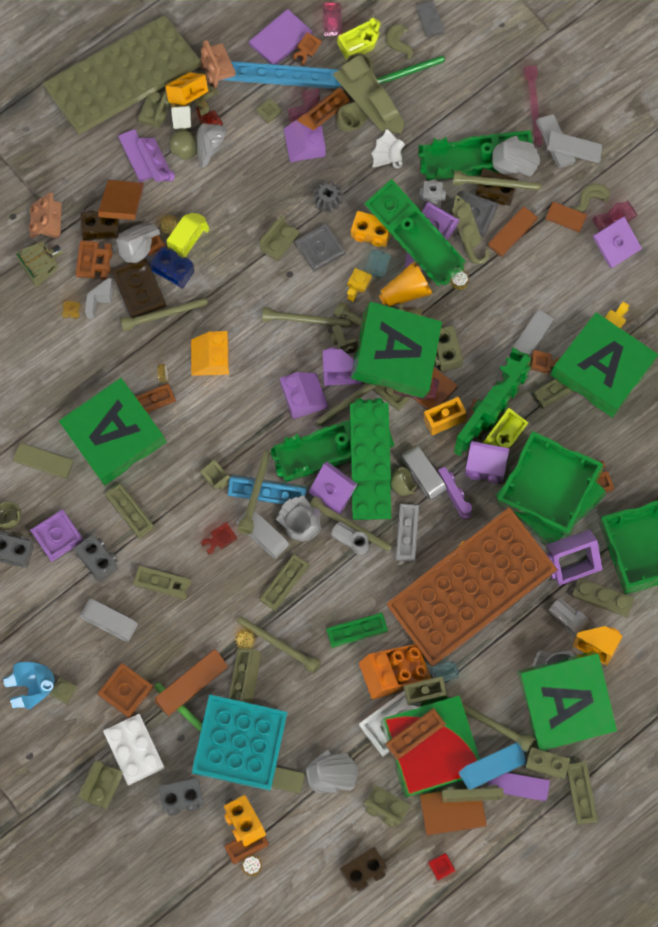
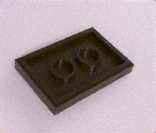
(138, 288)

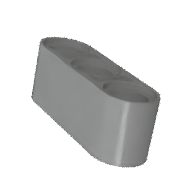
(423, 472)
(266, 536)
(108, 620)

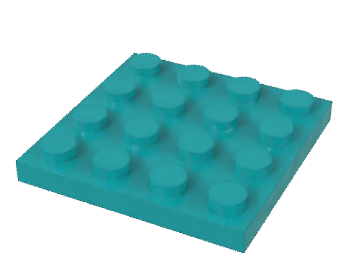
(239, 742)

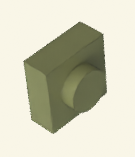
(269, 111)
(63, 690)

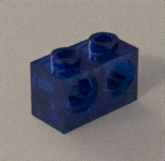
(169, 270)

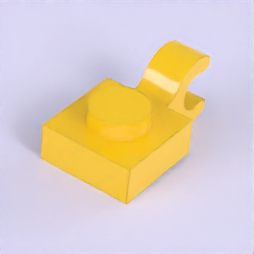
(358, 282)
(617, 318)

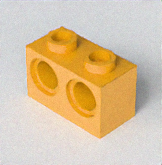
(186, 88)
(369, 234)
(241, 822)

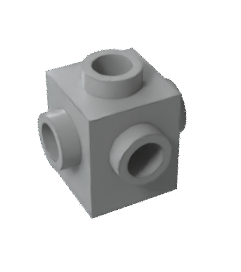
(432, 193)

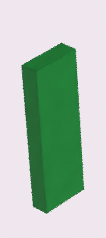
(357, 630)

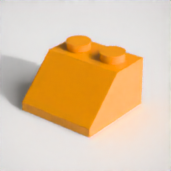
(210, 354)
(601, 640)

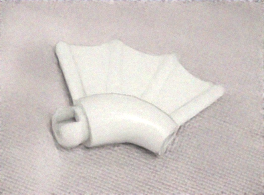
(388, 151)

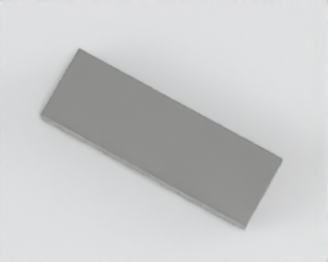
(549, 124)
(574, 146)
(534, 333)
(407, 532)

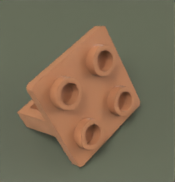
(216, 63)
(45, 217)

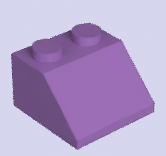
(304, 142)
(337, 367)
(302, 394)
(486, 462)

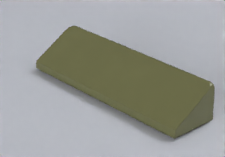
(245, 675)

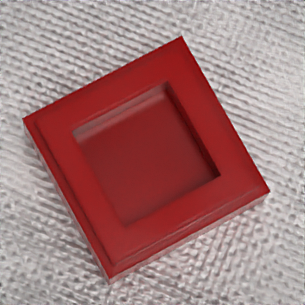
(441, 867)

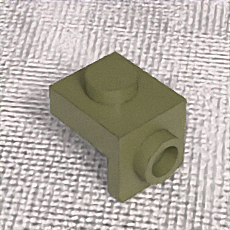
(338, 339)
(215, 475)

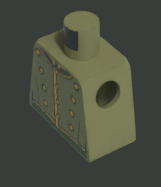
(39, 261)

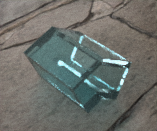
(377, 263)
(447, 675)

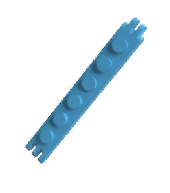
(284, 75)

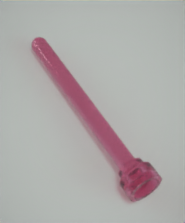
(531, 74)

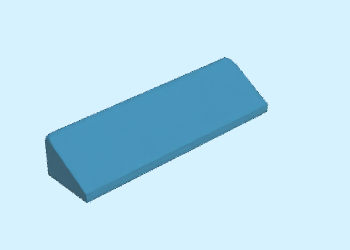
(270, 490)
(493, 766)

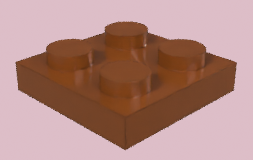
(125, 690)

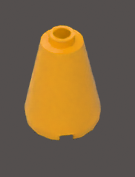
(405, 287)

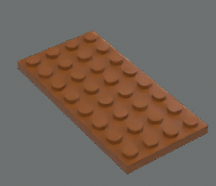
(471, 587)

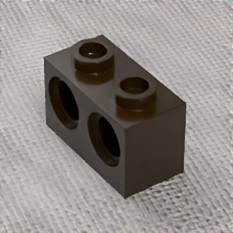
(495, 192)
(99, 229)
(360, 865)

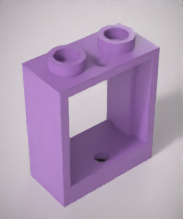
(572, 544)

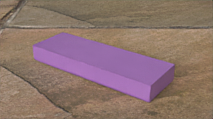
(134, 154)
(522, 786)

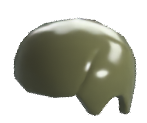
(183, 144)
(402, 482)
(9, 515)

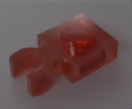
(209, 118)
(222, 537)

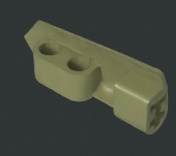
(369, 95)

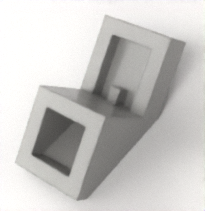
(102, 294)

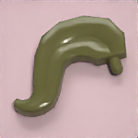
(393, 40)
(201, 102)
(592, 191)

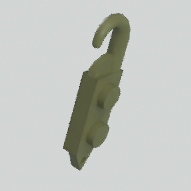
(468, 230)

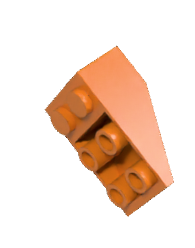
(392, 669)

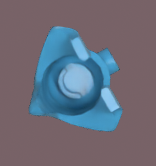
(34, 676)

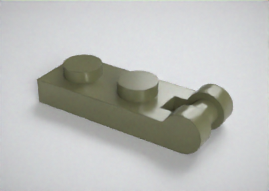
(161, 582)

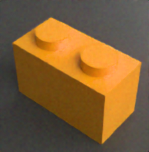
(445, 416)

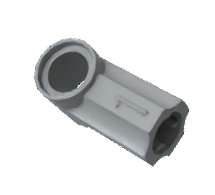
(349, 537)
(573, 620)

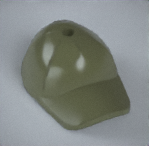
(350, 117)

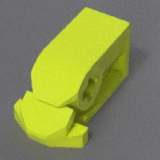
(354, 40)
(187, 233)
(508, 428)

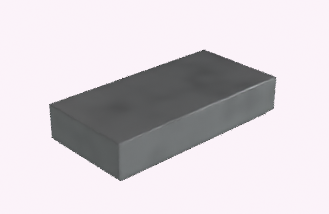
(430, 19)

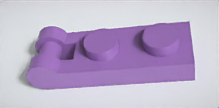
(155, 160)
(455, 494)

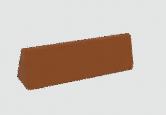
(324, 109)
(191, 683)

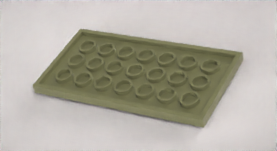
(121, 74)

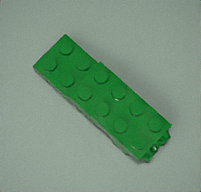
(468, 155)
(416, 233)
(496, 401)
(307, 454)
(370, 459)

